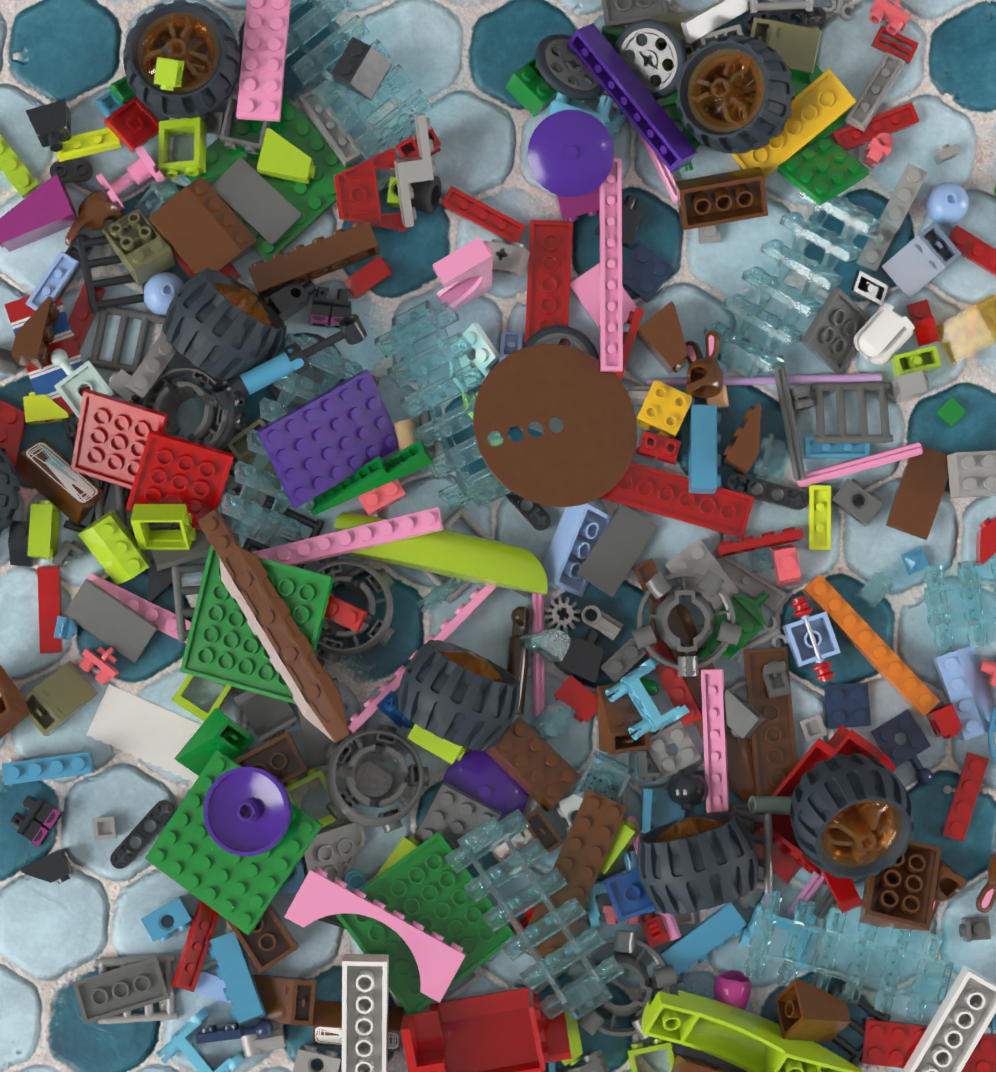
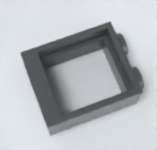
(233, 143)

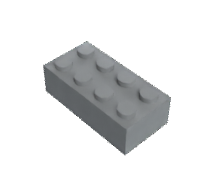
(972, 474)

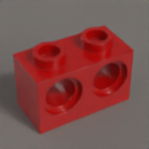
(944, 721)

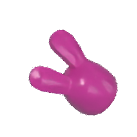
(733, 992)

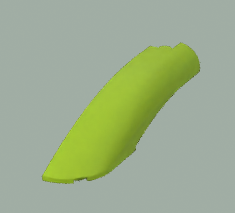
(456, 556)
(734, 1035)

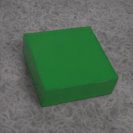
(122, 90)
(950, 412)

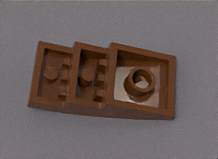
(919, 493)

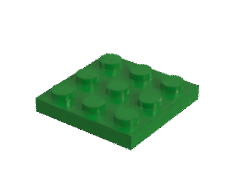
(823, 170)

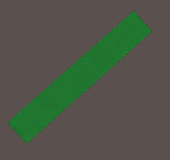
(373, 476)

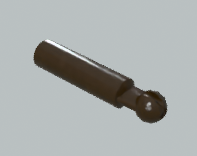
(517, 653)

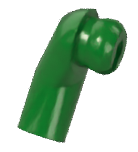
(650, 686)

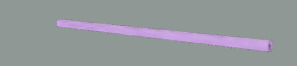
(792, 379)

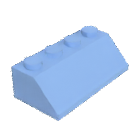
(571, 544)
(966, 690)

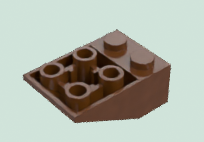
(35, 335)
(746, 446)
(614, 721)
(539, 828)
(287, 999)

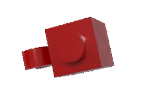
(654, 930)

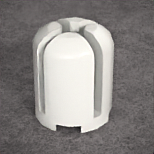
(883, 335)

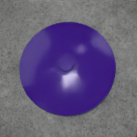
(570, 153)
(486, 781)
(247, 811)

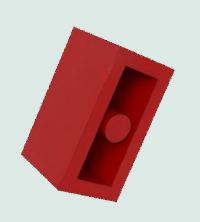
(578, 698)

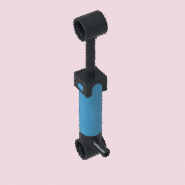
(232, 392)

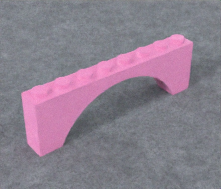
(465, 273)
(324, 897)

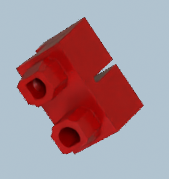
(409, 147)
(656, 445)

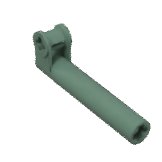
(770, 804)

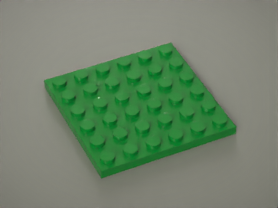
(308, 199)
(223, 644)
(228, 883)
(435, 896)

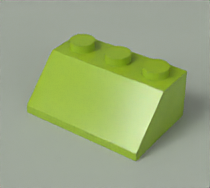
(115, 548)

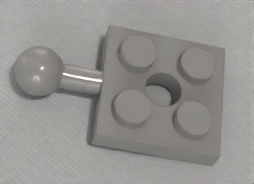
(686, 752)

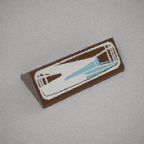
(51, 475)
(328, 1025)

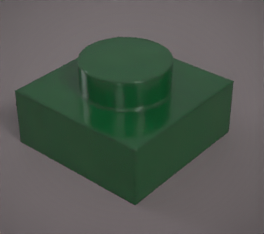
(612, 34)

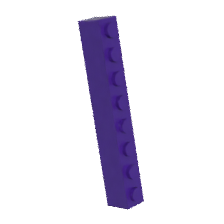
(632, 97)

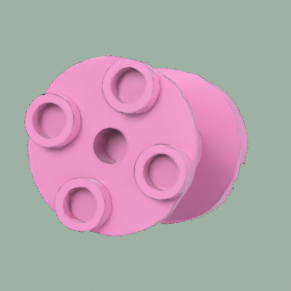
(138, 173)

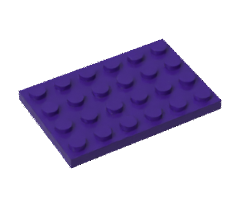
(329, 438)

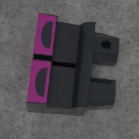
(322, 307)
(30, 826)

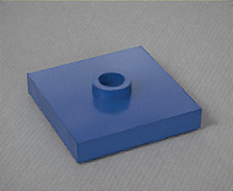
(627, 895)

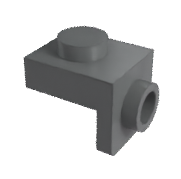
(776, 679)

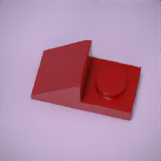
(924, 323)

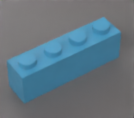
(703, 449)
(48, 768)
(703, 938)
(237, 978)

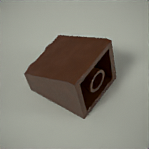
(665, 339)
(810, 1013)

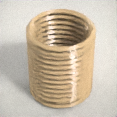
(404, 432)

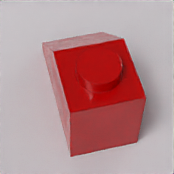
(986, 541)

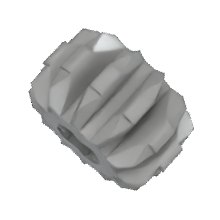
(569, 611)

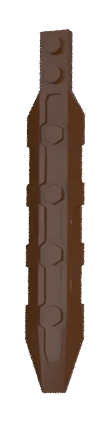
(272, 623)
(682, 626)

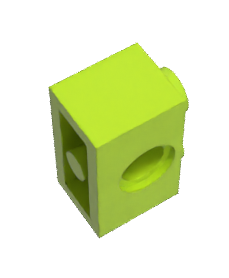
(917, 360)

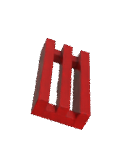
(898, 37)

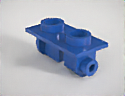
(389, 707)

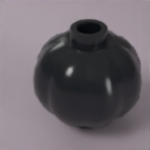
(687, 789)

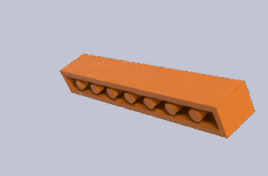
(870, 645)

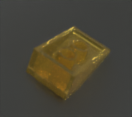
(969, 330)

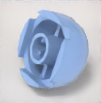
(947, 204)
(160, 291)

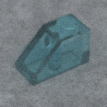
(156, 197)

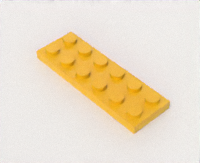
(812, 113)

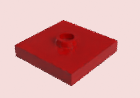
(133, 124)

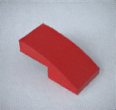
(368, 277)

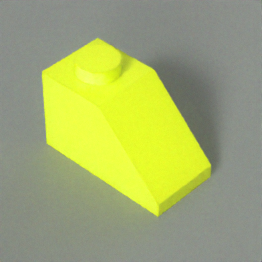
(41, 408)

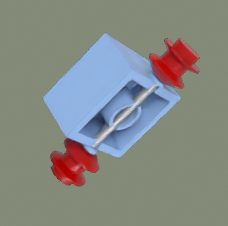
(811, 639)

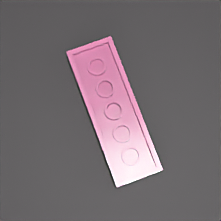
(263, 60)

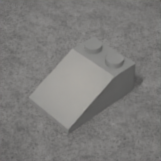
(700, 560)

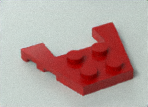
(359, 196)
(11, 431)

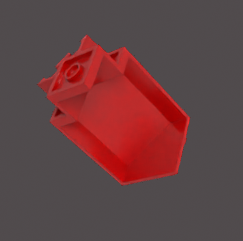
(786, 852)
(485, 1035)

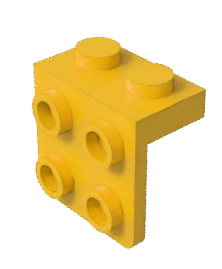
(663, 409)

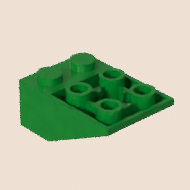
(531, 88)
(216, 733)

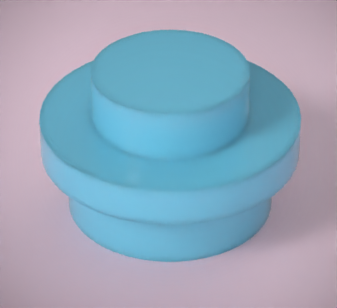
(355, 879)

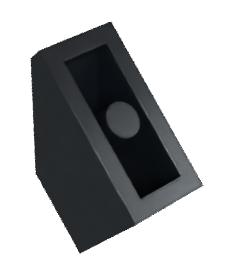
(19, 544)
(158, 582)
(50, 868)

